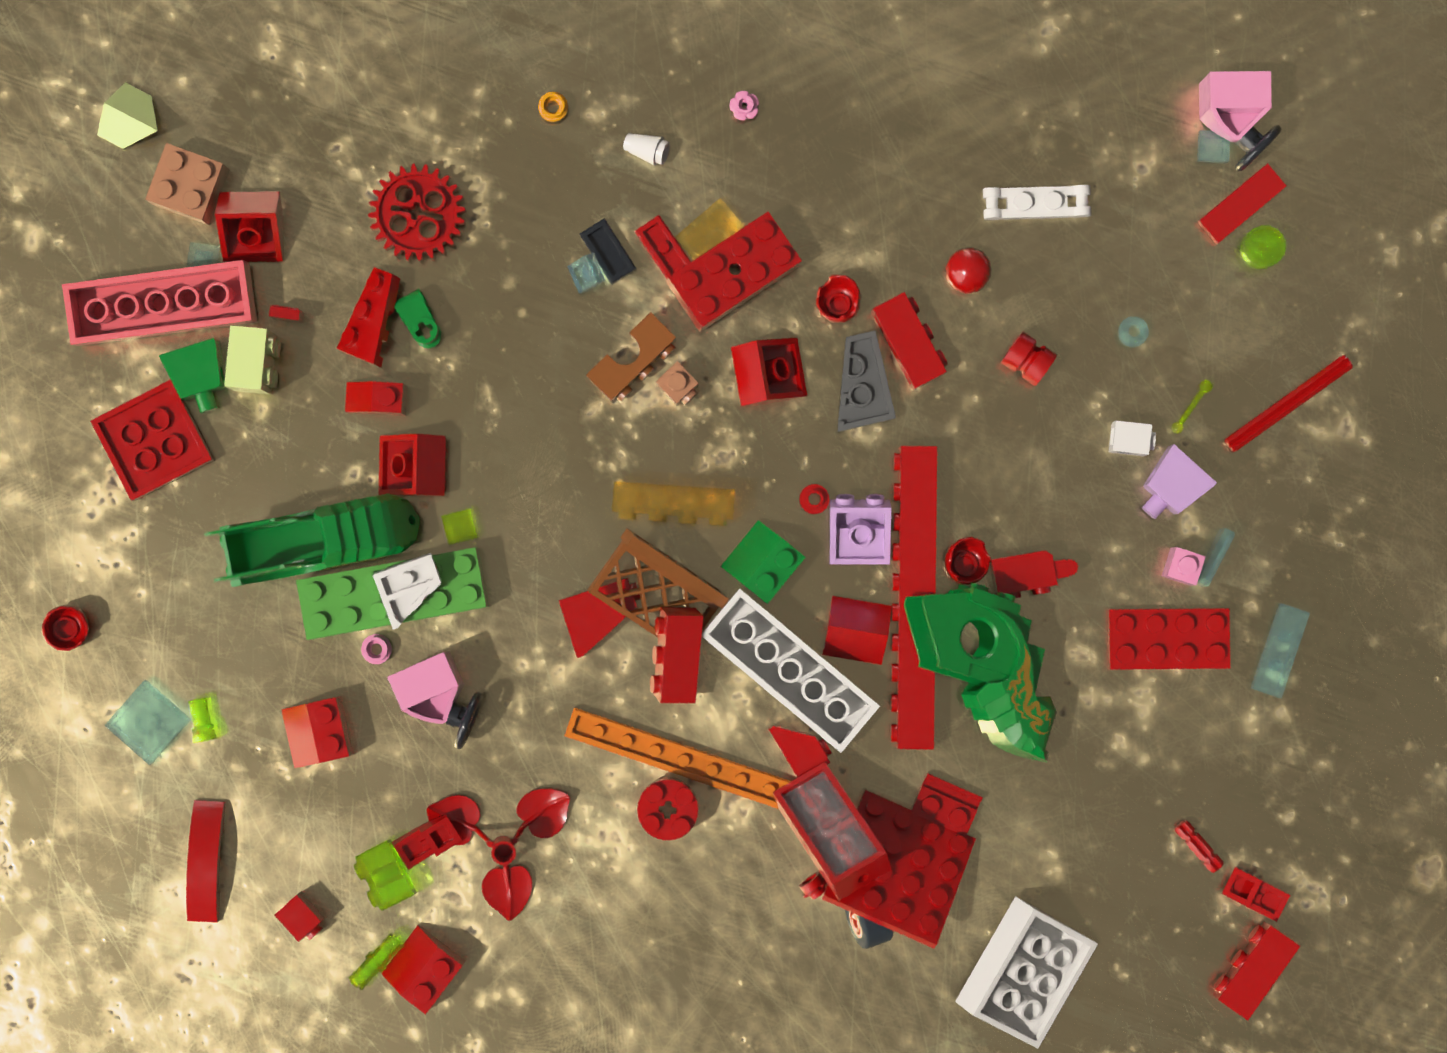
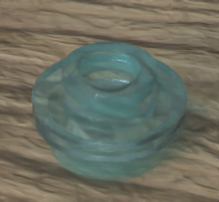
(1126, 338)

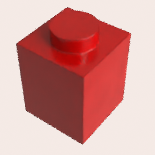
(300, 917)

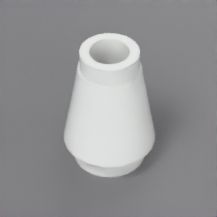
(647, 147)

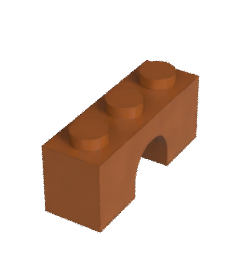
(615, 379)

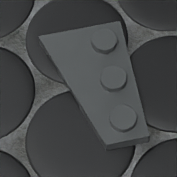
(864, 384)

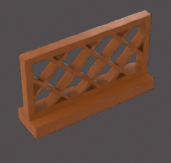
(666, 567)

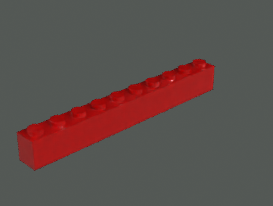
(915, 577)

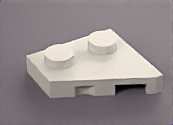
(406, 586)

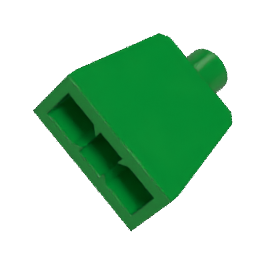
(197, 372)

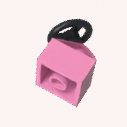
(1232, 106)
(431, 694)

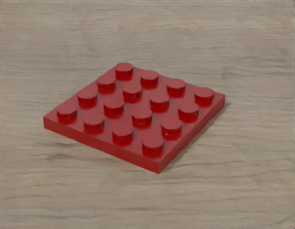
(924, 874)

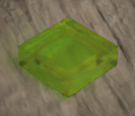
(459, 526)

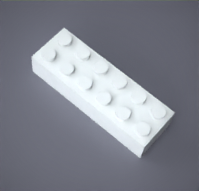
(790, 670)

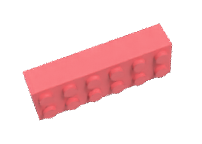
(159, 303)

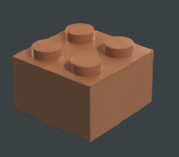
(187, 184)

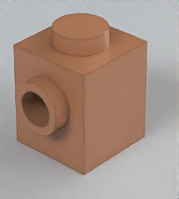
(678, 384)

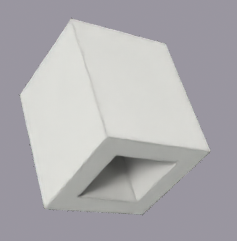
(1131, 438)

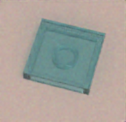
(147, 722)

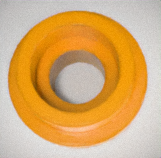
(553, 97)

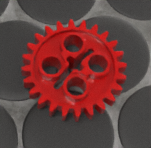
(411, 239)

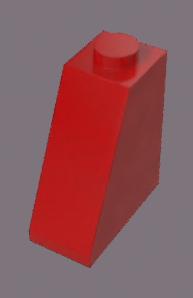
(592, 619)

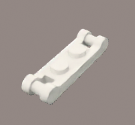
(1037, 202)

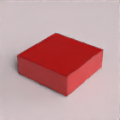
(286, 314)

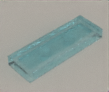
(1280, 650)

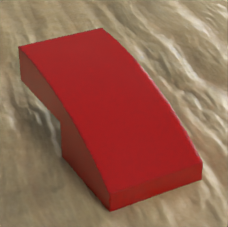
(426, 840)
(1255, 894)

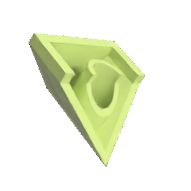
(127, 117)

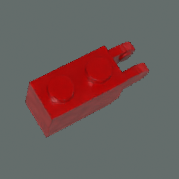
(1029, 572)

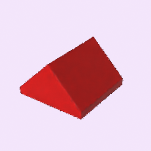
(857, 630)

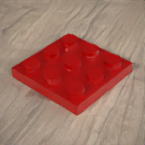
(151, 440)

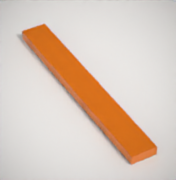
(674, 757)

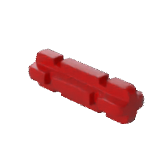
(1199, 846)

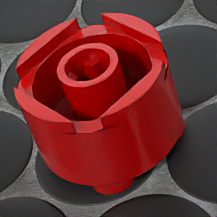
(654, 820)

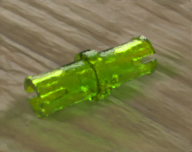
(375, 961)

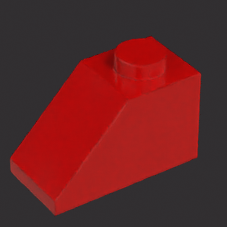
(376, 398)
(800, 749)

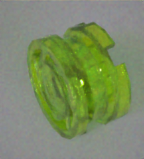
(1263, 247)

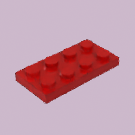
(1168, 638)

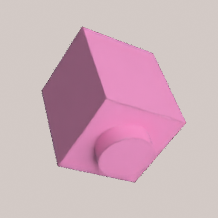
(1183, 566)

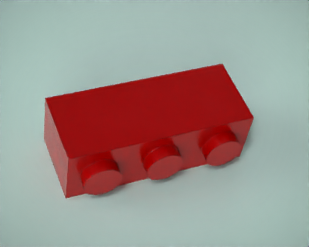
(909, 340)
(677, 654)
(1255, 970)

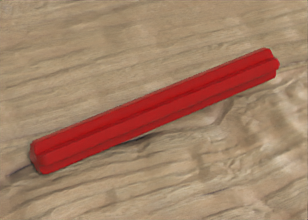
(1288, 403)

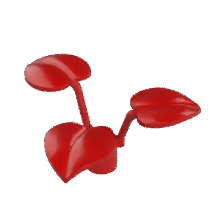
(506, 887)

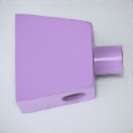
(1175, 483)

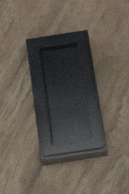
(608, 251)

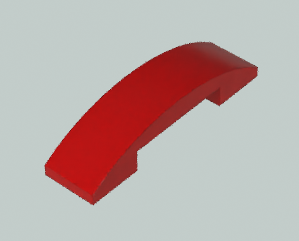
(204, 861)

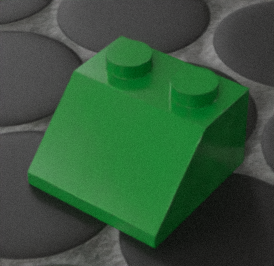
(763, 562)

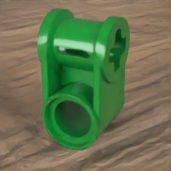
(416, 316)

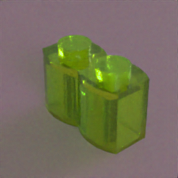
(385, 875)

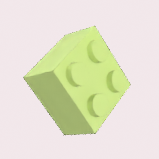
(252, 360)

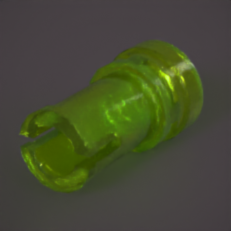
(201, 721)

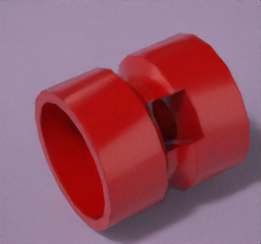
(1029, 358)

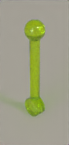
(1205, 387)

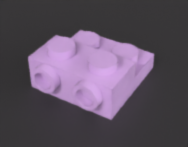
(860, 530)

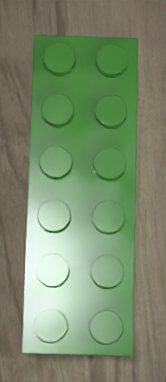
(352, 602)

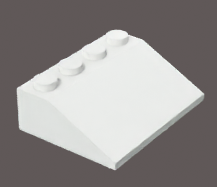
(1026, 973)

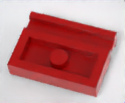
(946, 804)

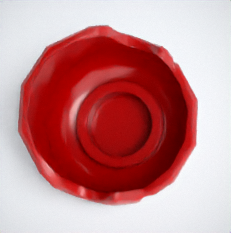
(968, 270)
(838, 299)
(967, 560)
(65, 628)

